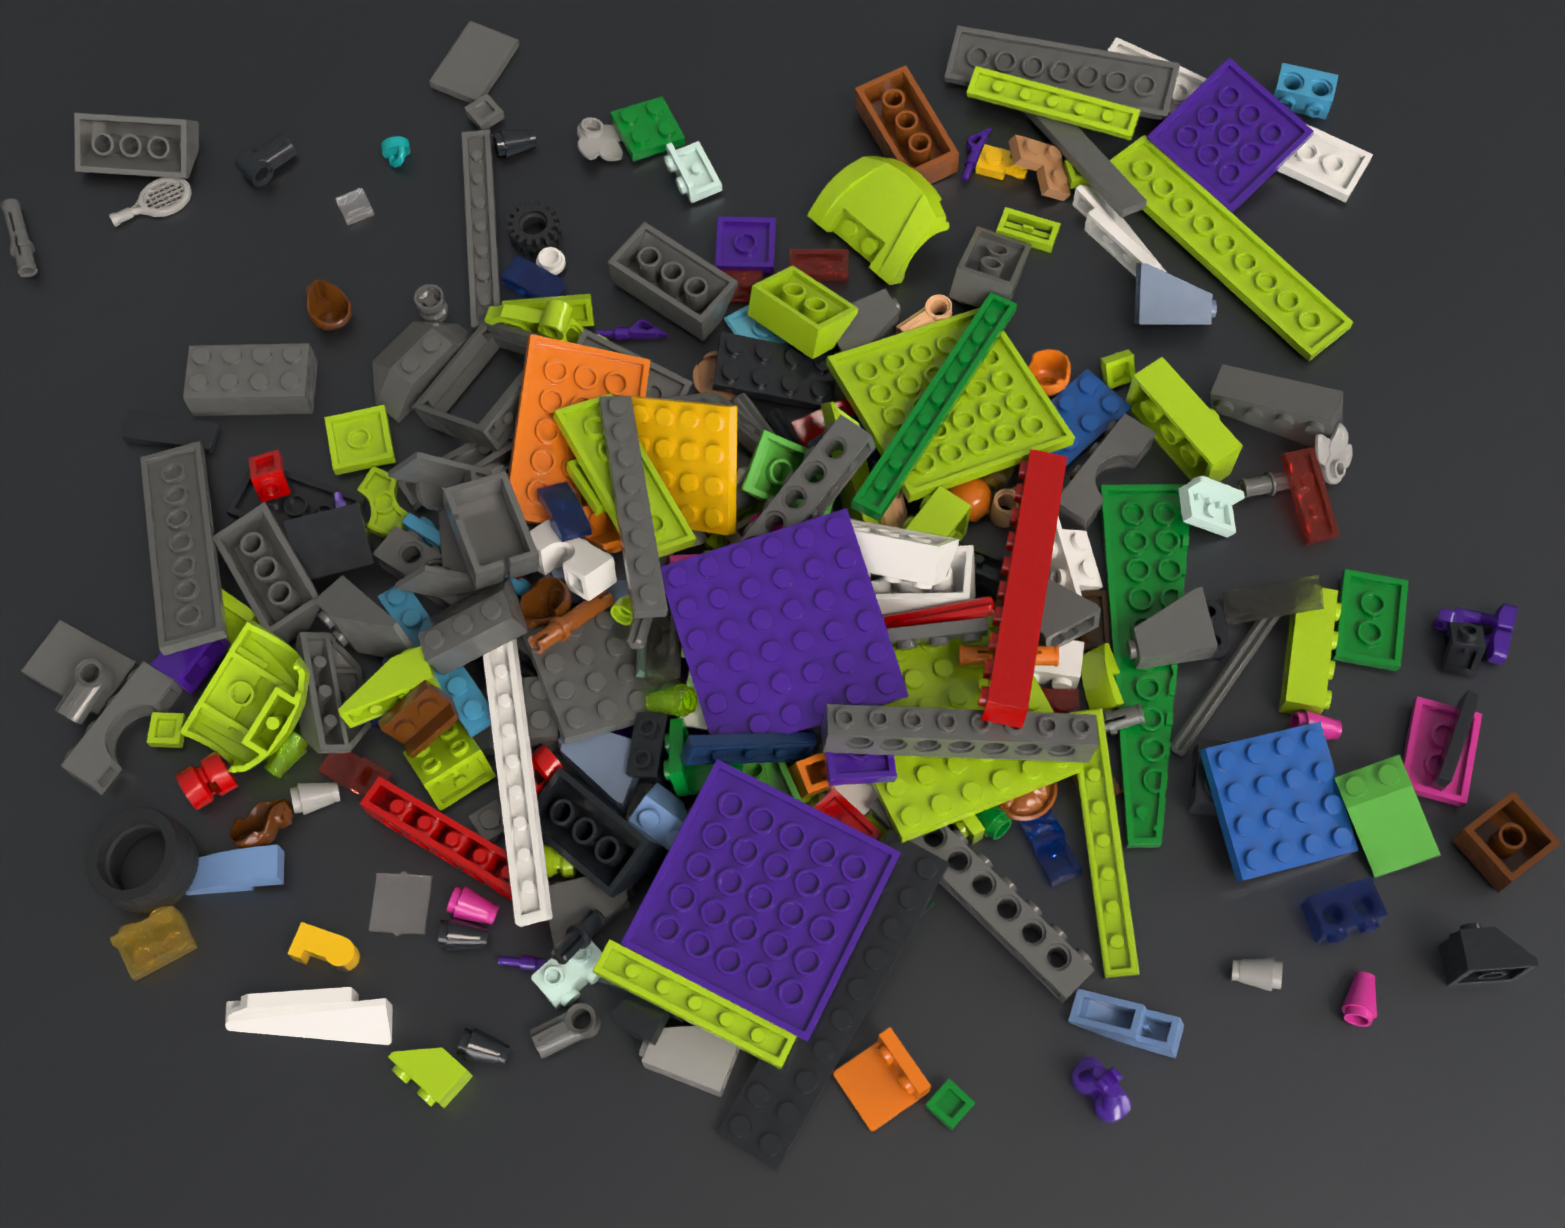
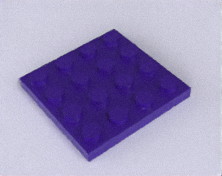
(1230, 135)

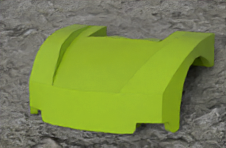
(881, 212)
(251, 699)

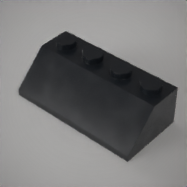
(595, 834)

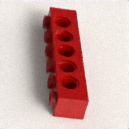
(439, 835)

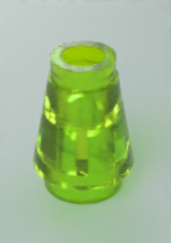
(675, 700)
(287, 755)

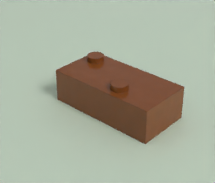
(906, 124)

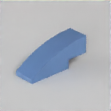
(239, 870)
(1127, 1022)

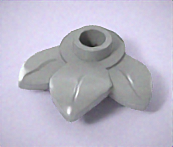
(598, 140)
(1333, 454)

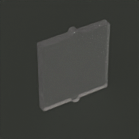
(400, 903)

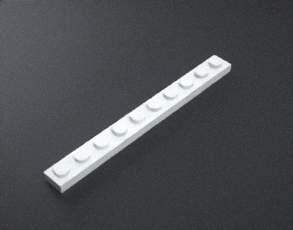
(517, 786)

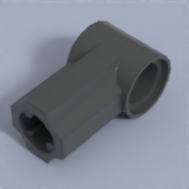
(84, 693)
(562, 1031)

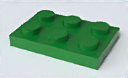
(1371, 620)

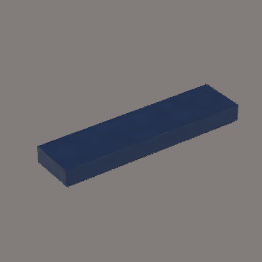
(748, 748)

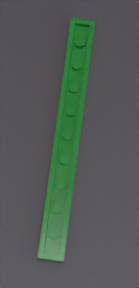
(933, 407)

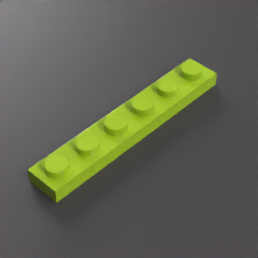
(1053, 103)
(694, 1004)

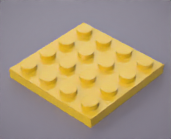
(695, 457)

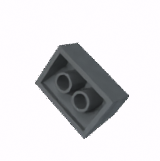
(472, 627)

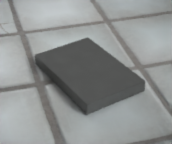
(474, 63)
(60, 653)

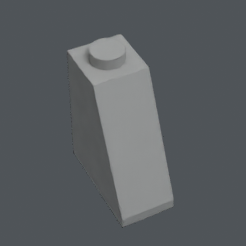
(691, 1058)

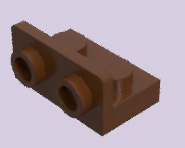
(420, 718)

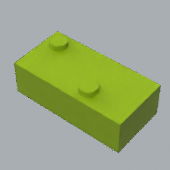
(1182, 422)

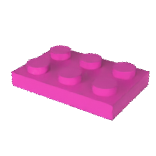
(1423, 747)

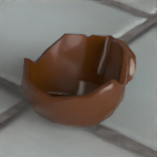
(327, 305)
(544, 601)
(262, 824)

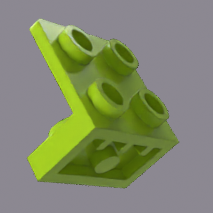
(451, 766)

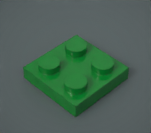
(647, 128)

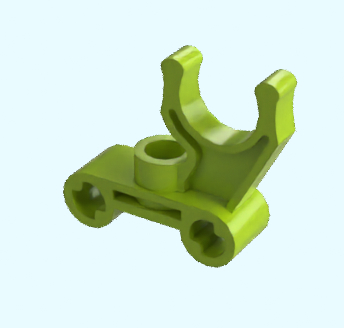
(552, 322)

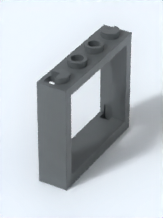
(458, 376)

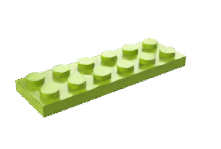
(584, 435)

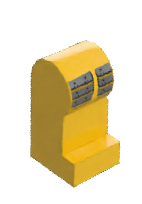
(323, 946)

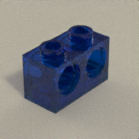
(1341, 905)

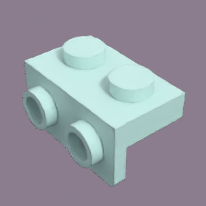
(693, 171)
(1209, 505)
(563, 982)

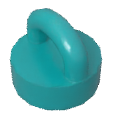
(394, 148)

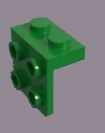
(685, 778)

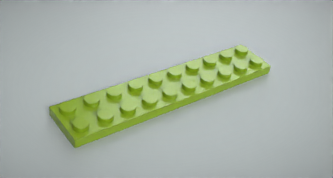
(1232, 251)

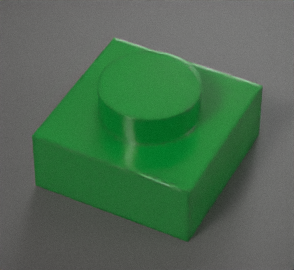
(950, 1104)

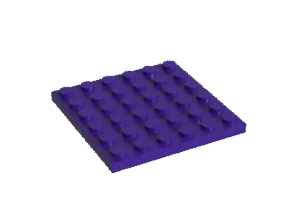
(782, 628)
(761, 899)

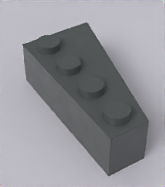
(1277, 404)

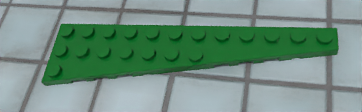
(1144, 574)

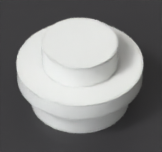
(551, 260)

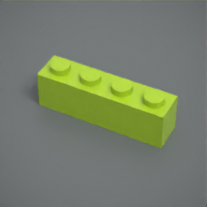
(1309, 658)

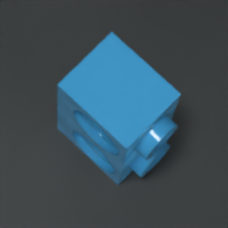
(1305, 90)

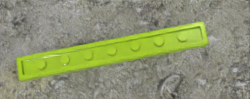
(1107, 860)

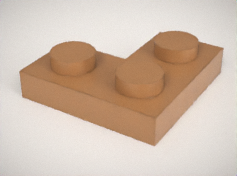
(1045, 161)

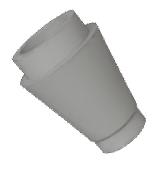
(313, 796)
(1258, 972)

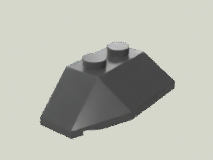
(413, 363)
(331, 683)

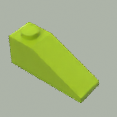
(388, 687)

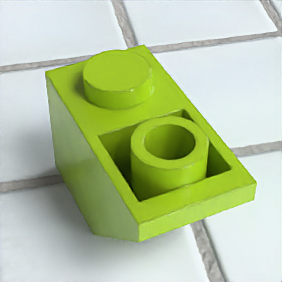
(434, 1071)

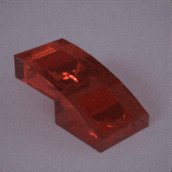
(352, 771)

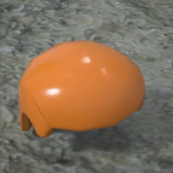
(1051, 370)
(977, 495)

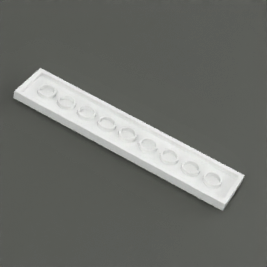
(1320, 163)

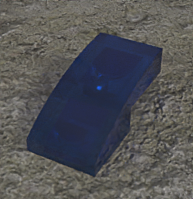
(532, 279)
(565, 511)
(1051, 849)

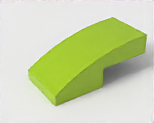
(1098, 678)

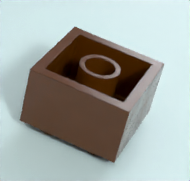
(1506, 841)

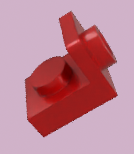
(268, 476)

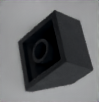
(1483, 956)

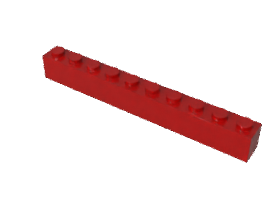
(1023, 591)

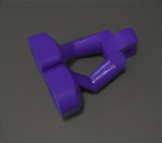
(1501, 627)
(1093, 1079)

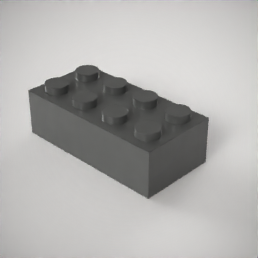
(250, 379)

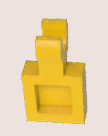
(997, 162)

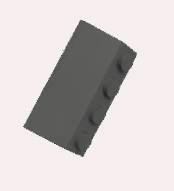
(135, 145)
(672, 280)
(269, 573)

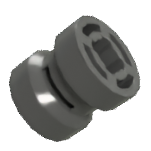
(431, 303)

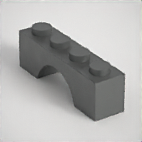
(1123, 447)
(94, 757)

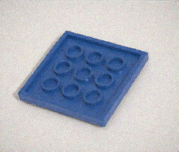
(1278, 801)

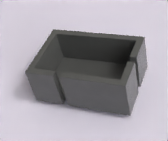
(490, 530)

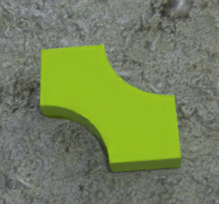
(382, 496)

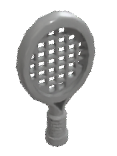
(141, 206)

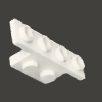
(1074, 561)

